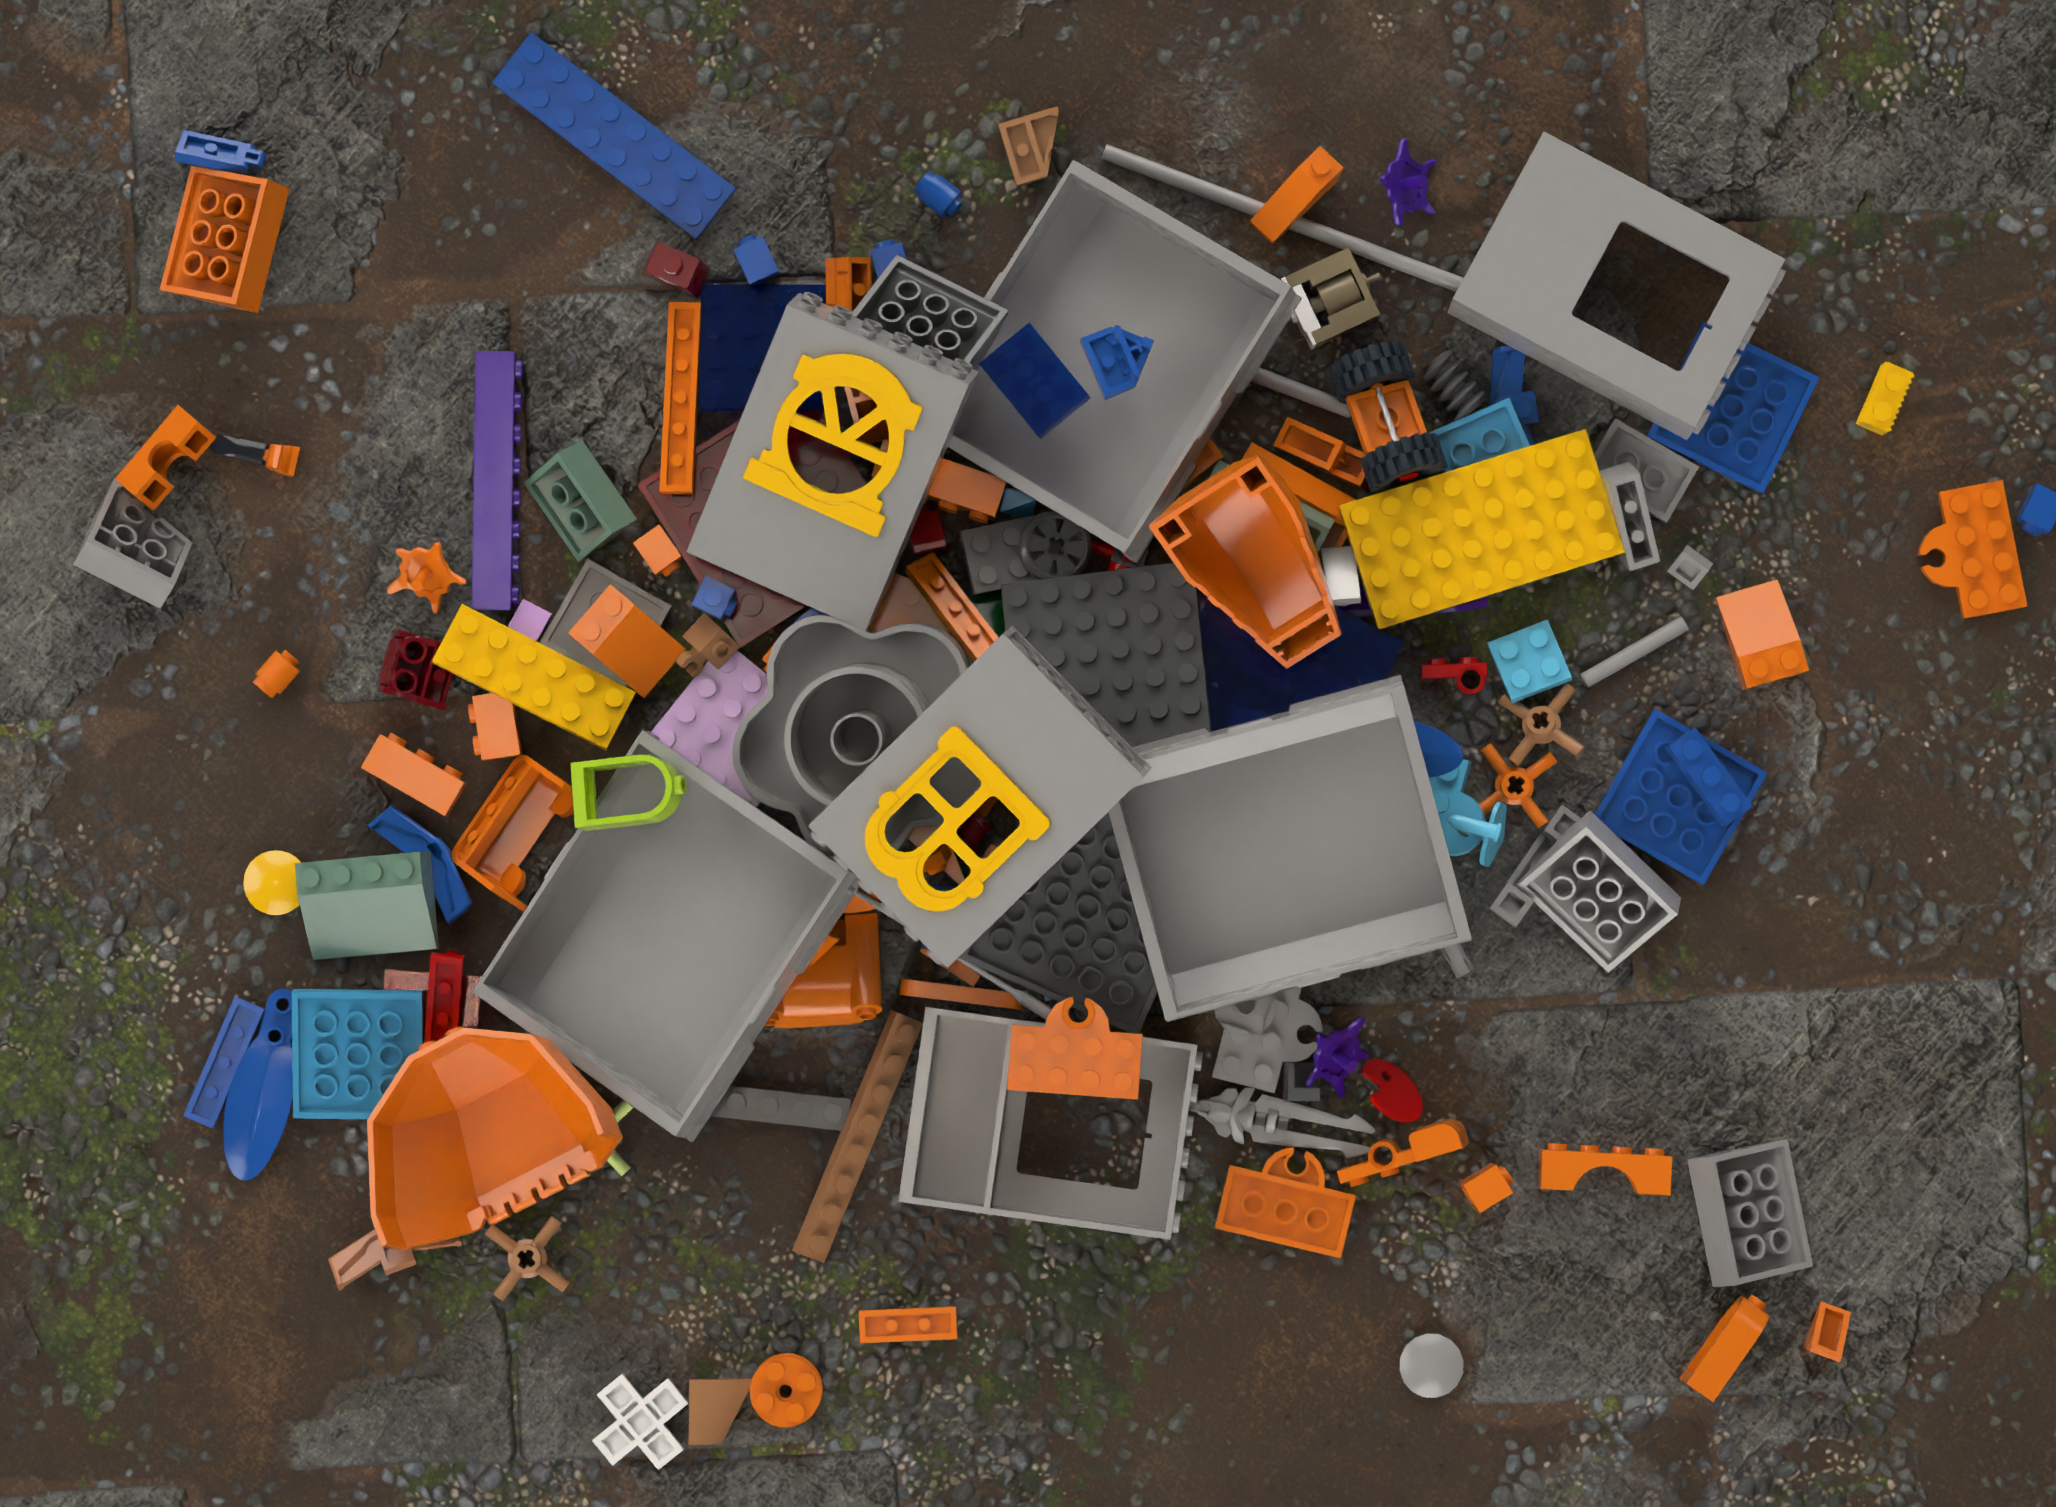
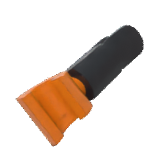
(277, 457)

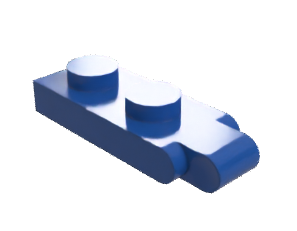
(219, 153)

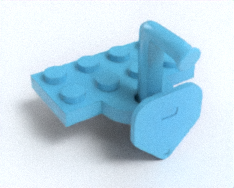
(1463, 814)

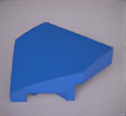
(1116, 358)

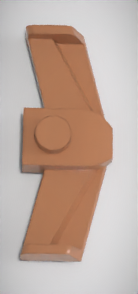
(369, 1253)

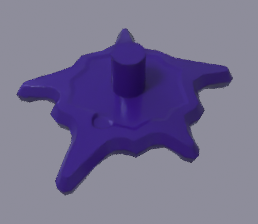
(1407, 184)
(1337, 1056)

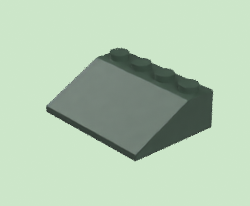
(368, 905)

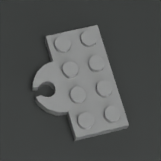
(1259, 1057)

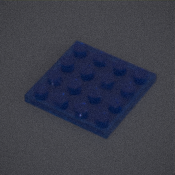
(735, 339)

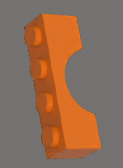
(1563, 1168)

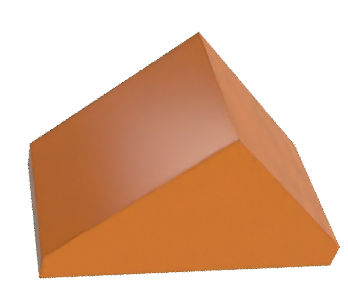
(1828, 1331)

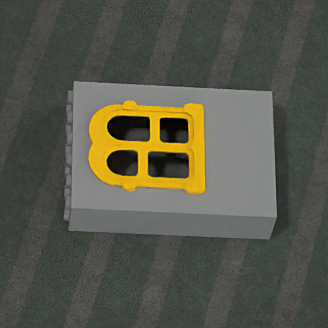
(1029, 747)

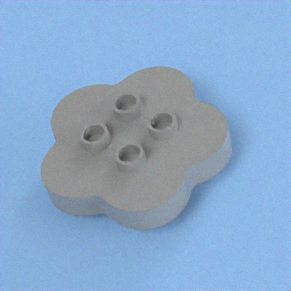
(836, 707)

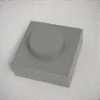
(1690, 567)

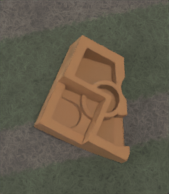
(714, 1408)

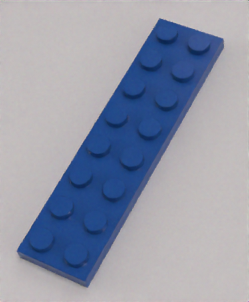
(613, 136)

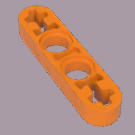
(958, 994)

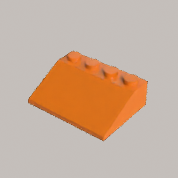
(224, 238)

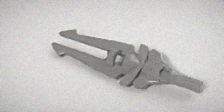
(1234, 1113)

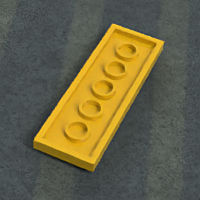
(533, 677)

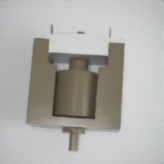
(1340, 293)

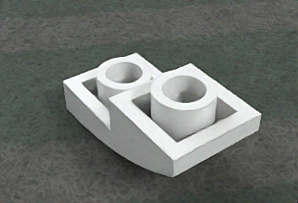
(1341, 575)

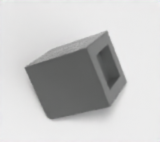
(1295, 1083)

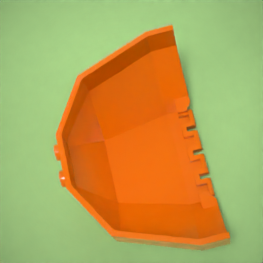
(479, 1130)

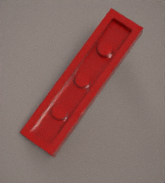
(443, 994)

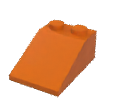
(1761, 635)
(627, 641)

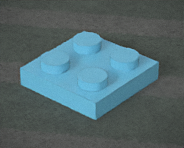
(1529, 661)

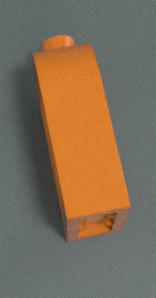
(1726, 1347)

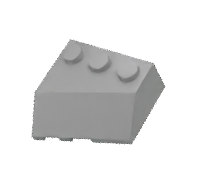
(133, 548)

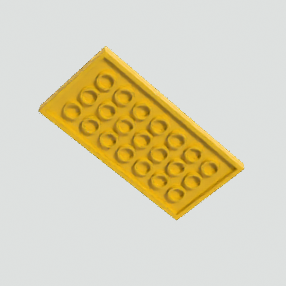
(1481, 529)

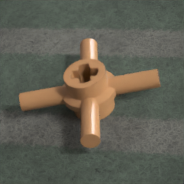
(1542, 735)
(515, 1259)

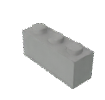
(1631, 515)

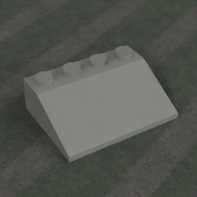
(1600, 892)
(1750, 1213)

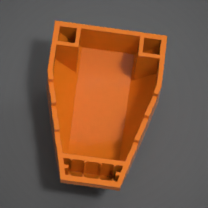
(1253, 558)

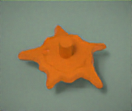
(425, 574)

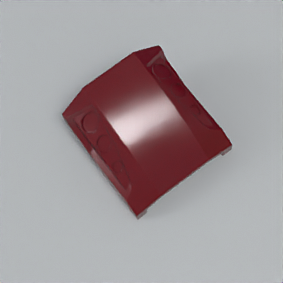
(410, 671)

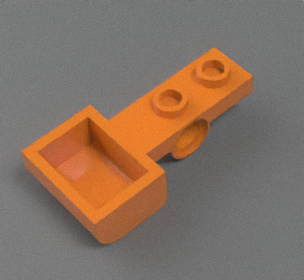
(1425, 1143)

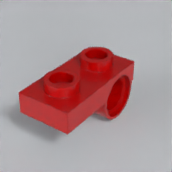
(1440, 670)

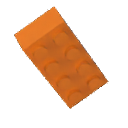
(963, 489)

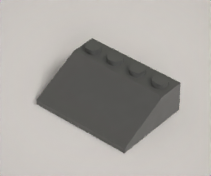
(932, 311)

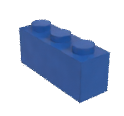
(1708, 777)

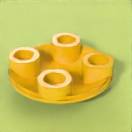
(272, 882)

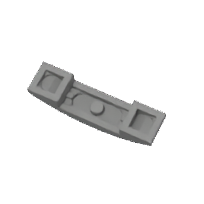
(1511, 901)

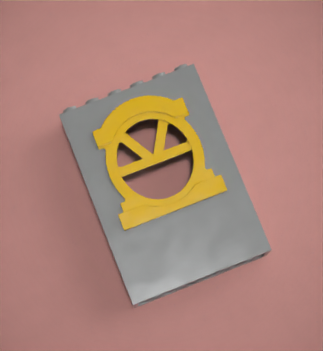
(817, 543)

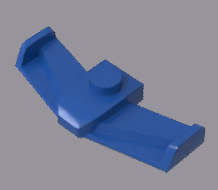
(1507, 383)
(412, 837)

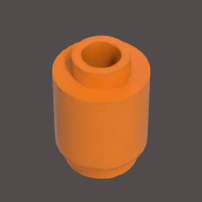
(277, 673)

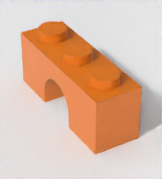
(147, 471)

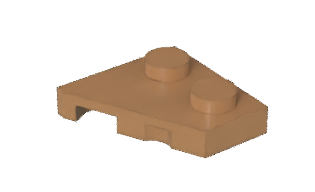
(1030, 144)

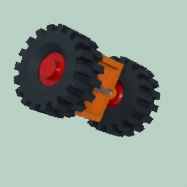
(1386, 416)

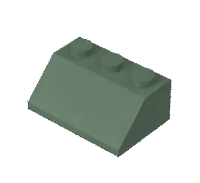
(580, 500)

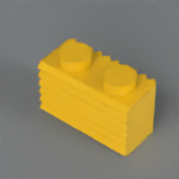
(1885, 398)

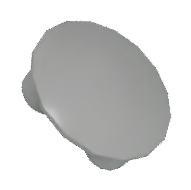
(1431, 1365)

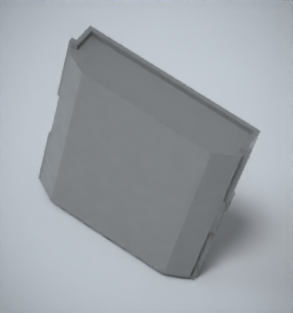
(1102, 263)
(1287, 851)
(667, 940)

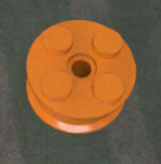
(784, 1409)

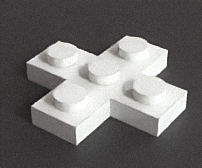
(640, 1421)

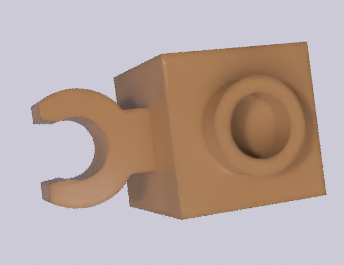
(708, 644)

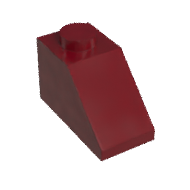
(928, 533)

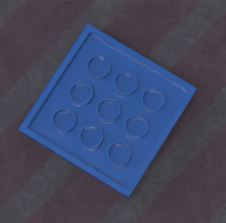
(1748, 420)
(1659, 808)

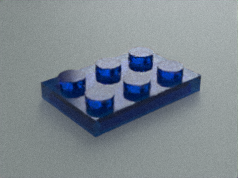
(1034, 380)

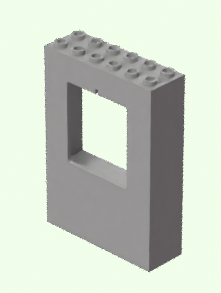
(1546, 253)
(970, 1131)

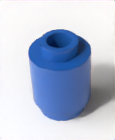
(939, 194)

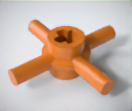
(1526, 788)

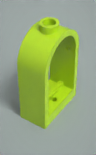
(585, 792)

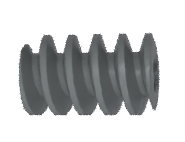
(1453, 385)

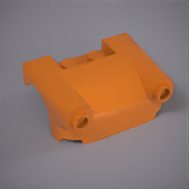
(841, 984)

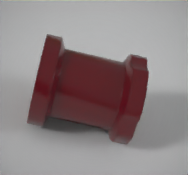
(974, 831)

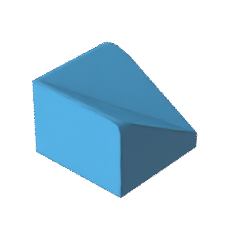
(1017, 503)

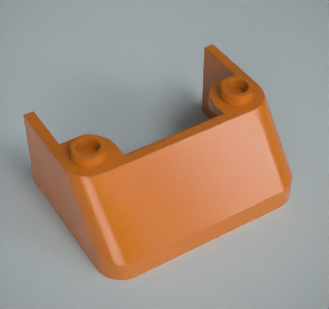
(511, 825)

